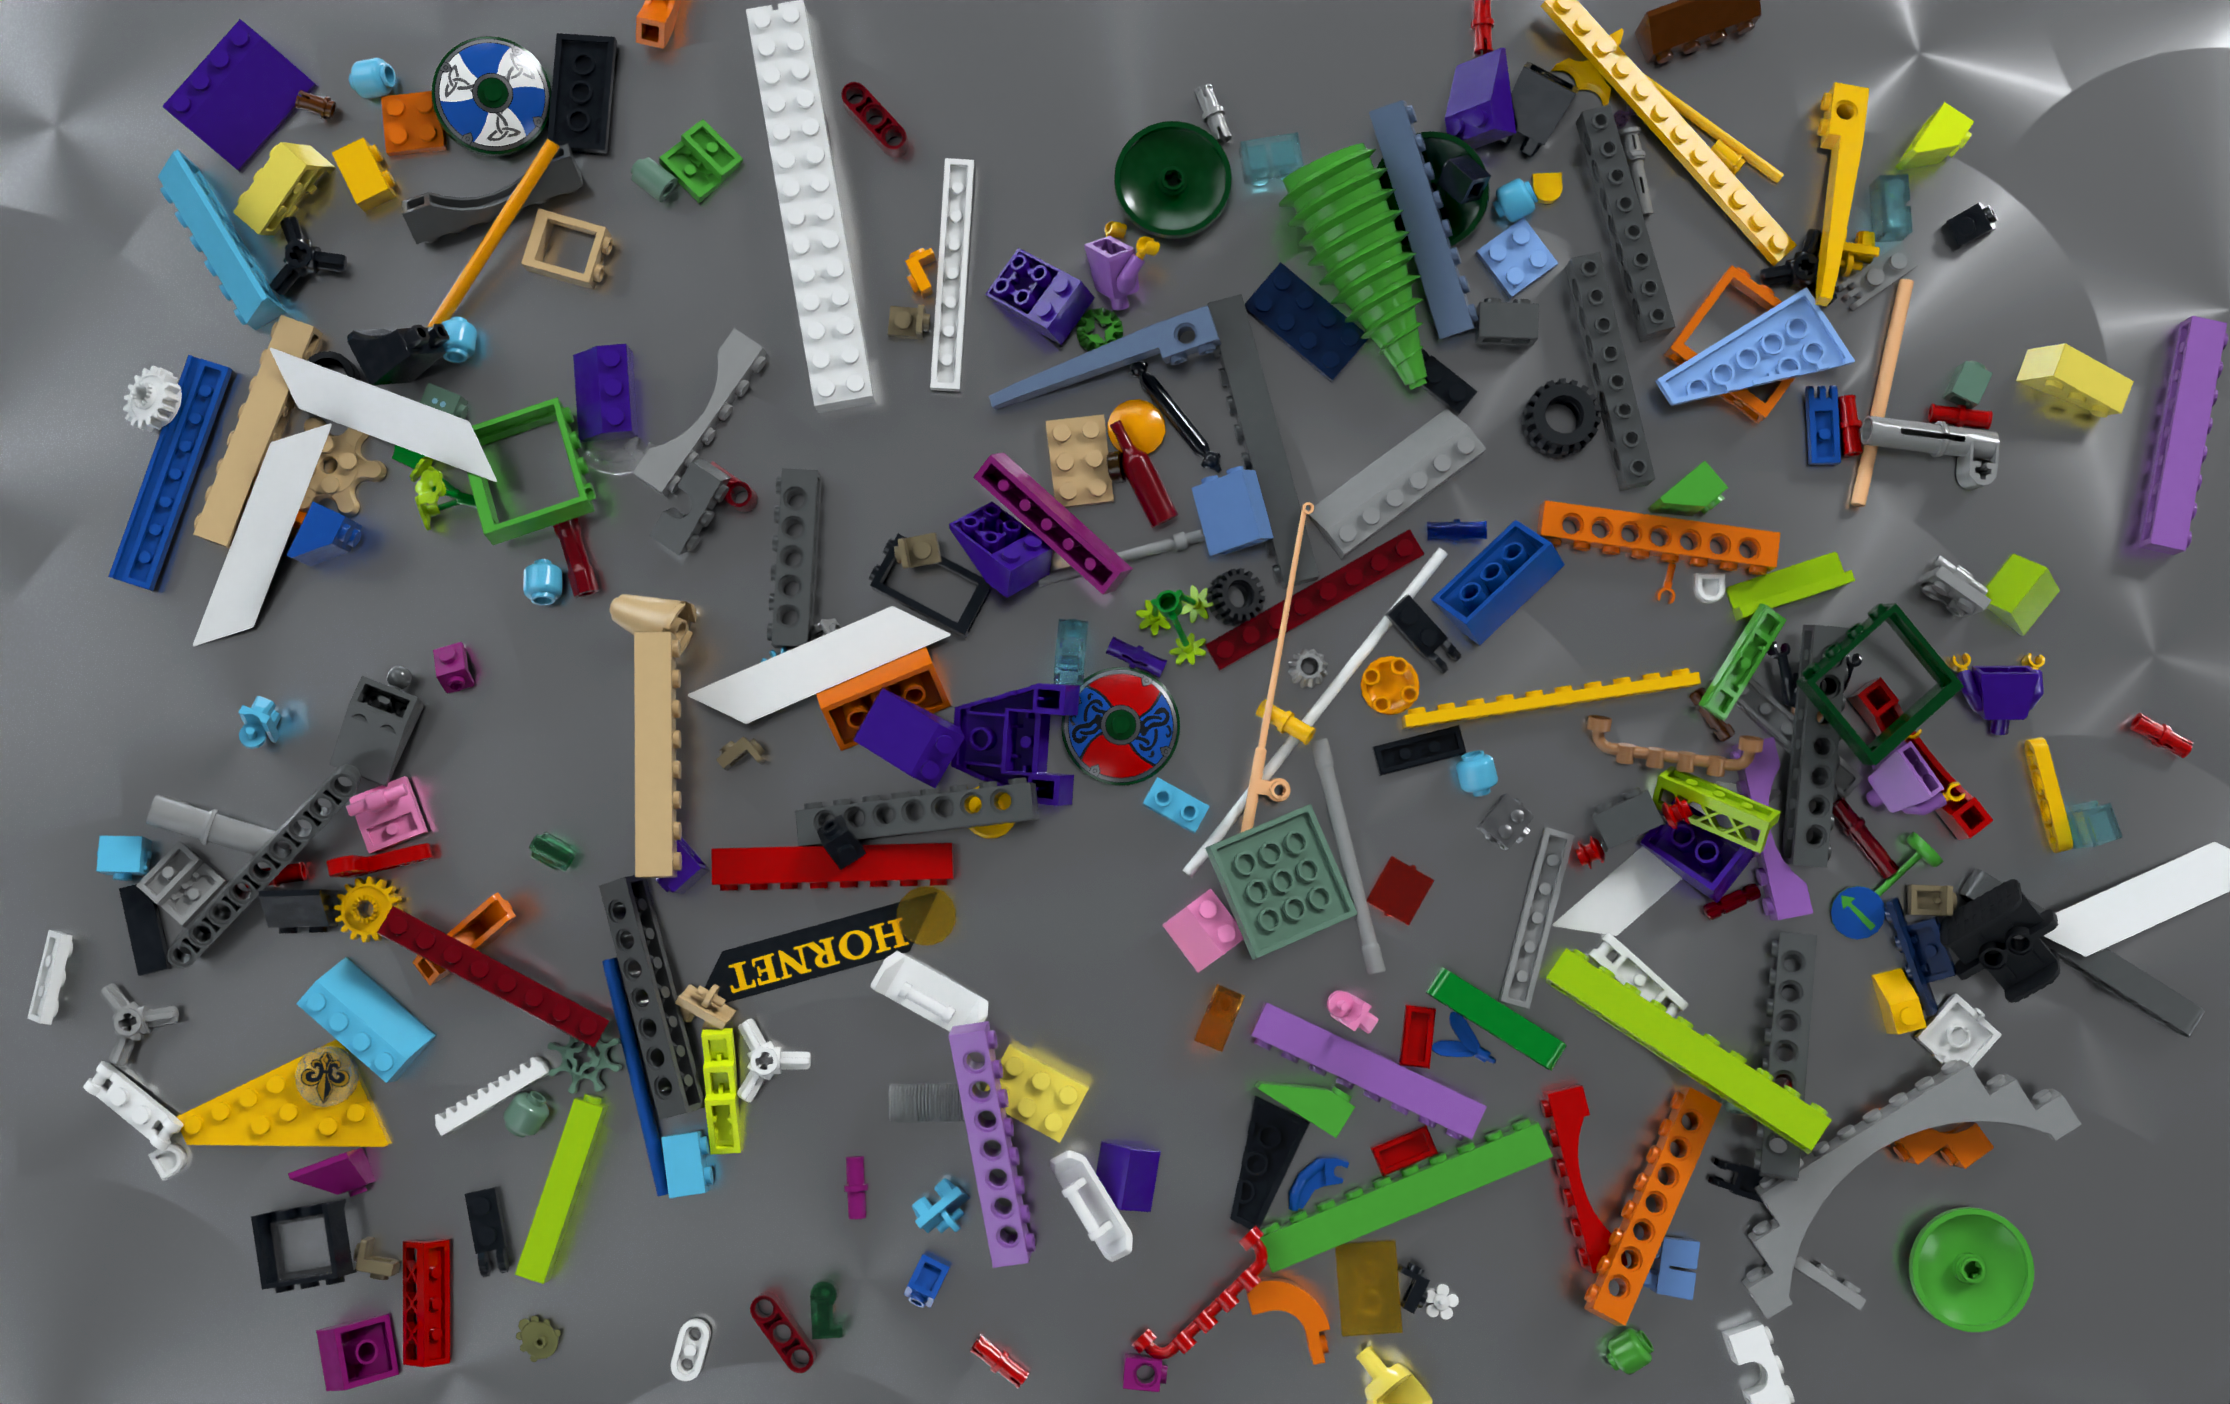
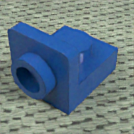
(926, 1281)

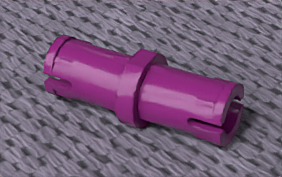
(856, 1187)

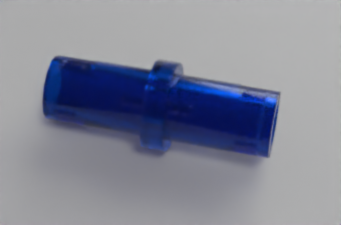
(1457, 530)

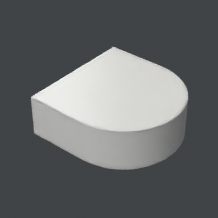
(1709, 587)
(169, 1161)

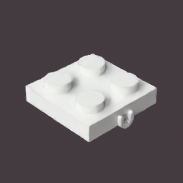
(1957, 1033)

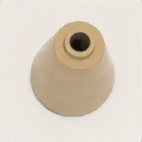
(654, 615)

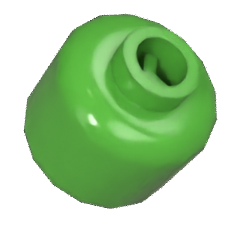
(1629, 1351)

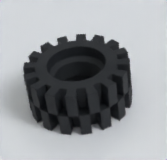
(1250, 593)

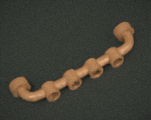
(1685, 760)

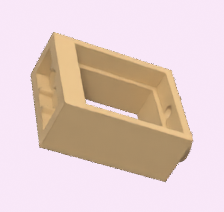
(539, 241)

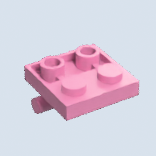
(387, 815)

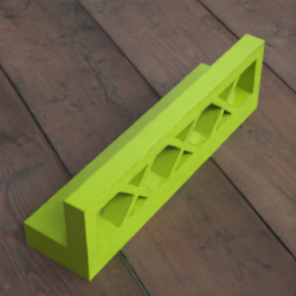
(1722, 802)

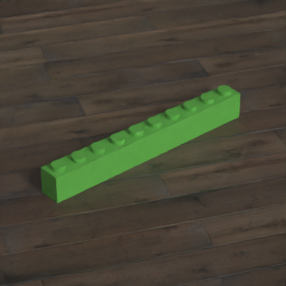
(1405, 1195)

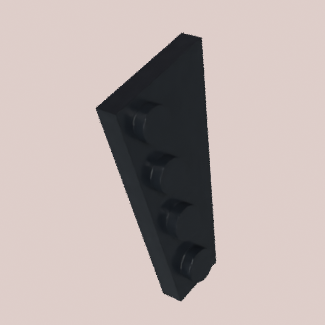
(1268, 1153)

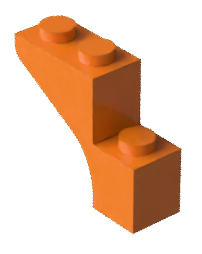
(476, 931)
(1960, 1145)

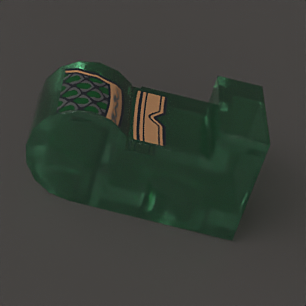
(824, 1311)

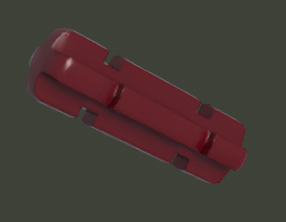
(1732, 901)

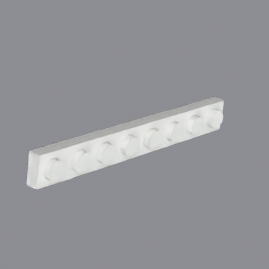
(952, 275)

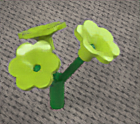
(431, 488)

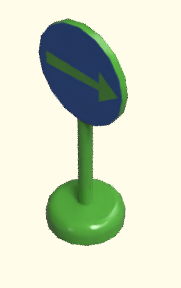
(1860, 911)

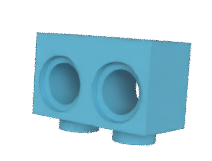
(1175, 805)

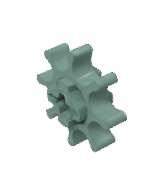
(578, 1070)

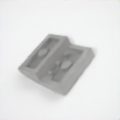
(182, 883)

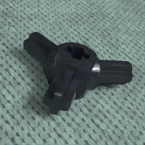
(313, 262)
(1790, 272)

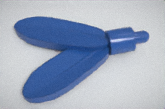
(1468, 1044)

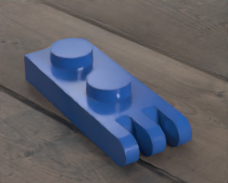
(1823, 426)

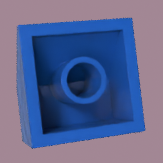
(324, 536)

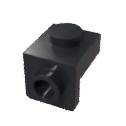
(1972, 223)
(840, 842)
(1415, 1294)

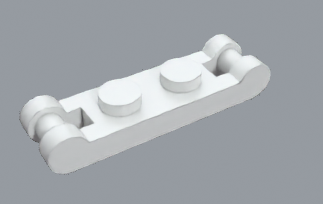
(1632, 970)
(134, 1105)

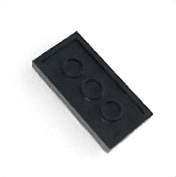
(582, 92)

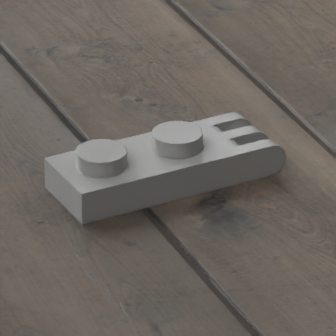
(1878, 275)
(1823, 1276)

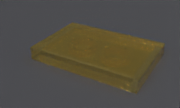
(1368, 1288)

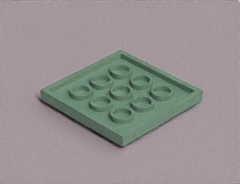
(1281, 881)

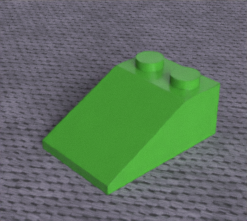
(1314, 1103)

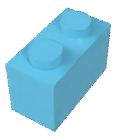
(686, 1163)

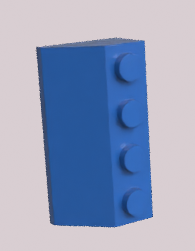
(1498, 581)

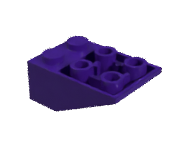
(1041, 295)
(1002, 549)

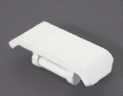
(928, 992)
(1092, 1204)

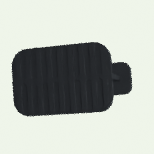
(1991, 924)

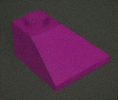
(338, 1174)

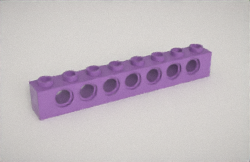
(1004, 1248)

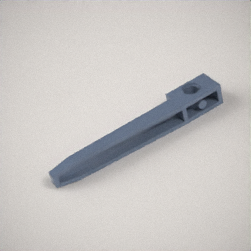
(1142, 344)

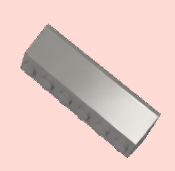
(1396, 482)

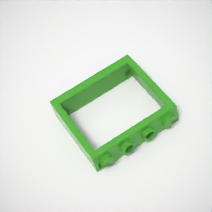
(516, 423)

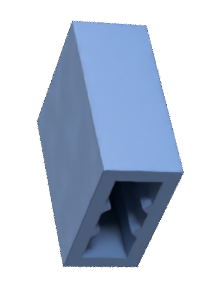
(1232, 511)

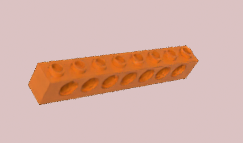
(1762, 543)
(1703, 1113)

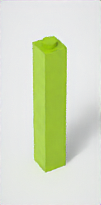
(562, 1189)

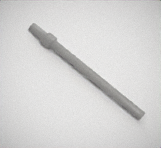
(1179, 542)

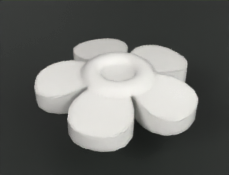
(1441, 1302)

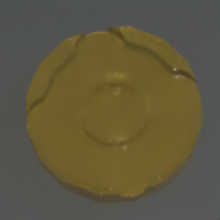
(926, 915)

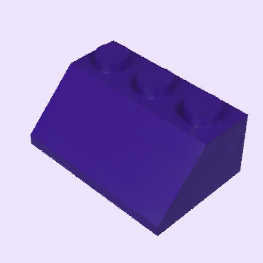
(605, 393)

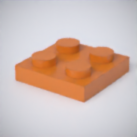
(411, 124)

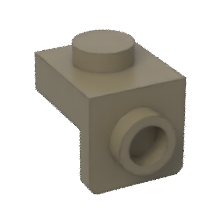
(734, 752)
(1931, 900)
(378, 1266)

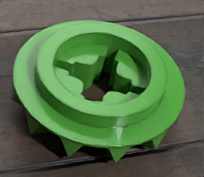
(1087, 325)

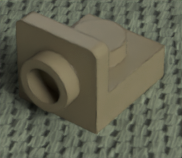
(908, 322)
(918, 551)

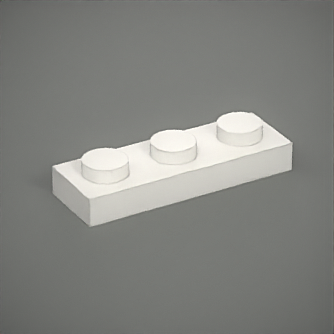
(50, 977)

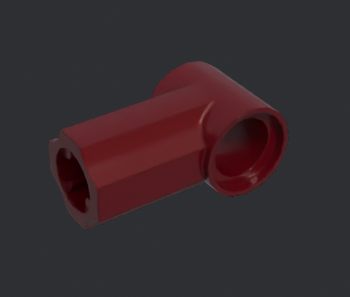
(736, 486)

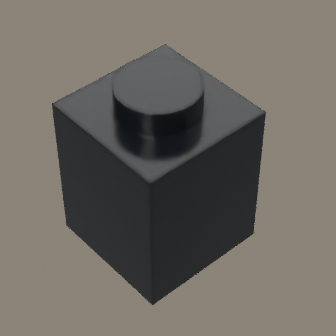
(1463, 179)

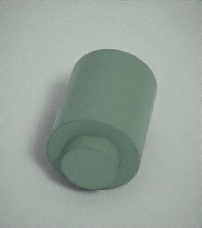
(653, 178)

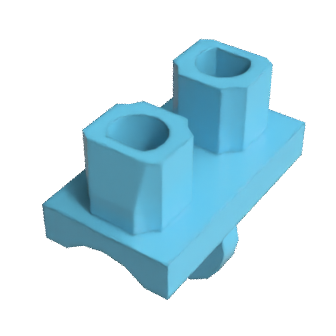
(259, 723)
(944, 1212)

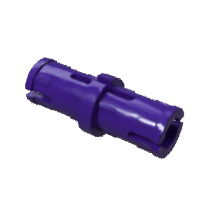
(1136, 656)

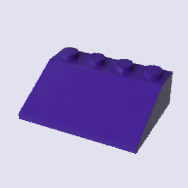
(238, 95)

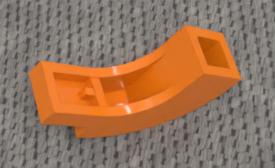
(656, 22)
(1287, 1296)

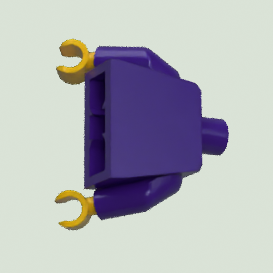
(2001, 691)

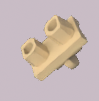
(705, 1005)

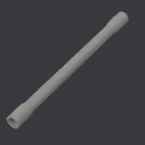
(1370, 947)

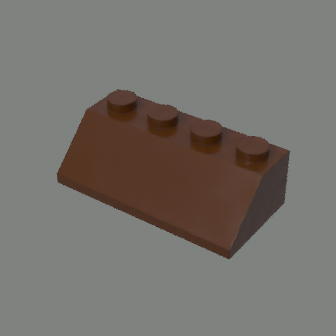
(1690, 23)

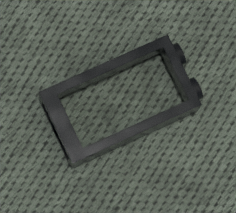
(971, 611)

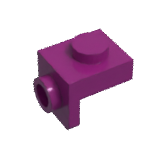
(452, 667)

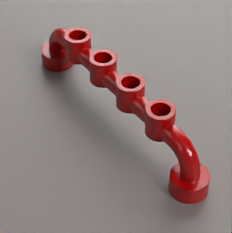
(1206, 1319)

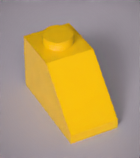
(1898, 1002)

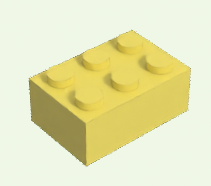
(1039, 1093)

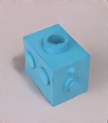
(124, 856)

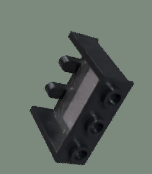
(303, 1246)

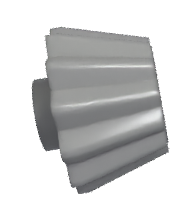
(1312, 658)

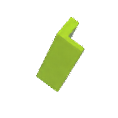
(1788, 585)

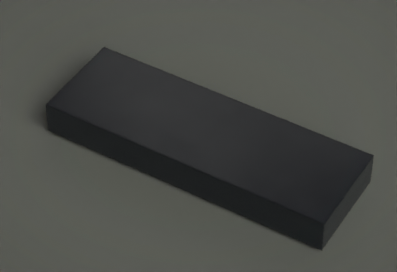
(1419, 750)
(144, 931)

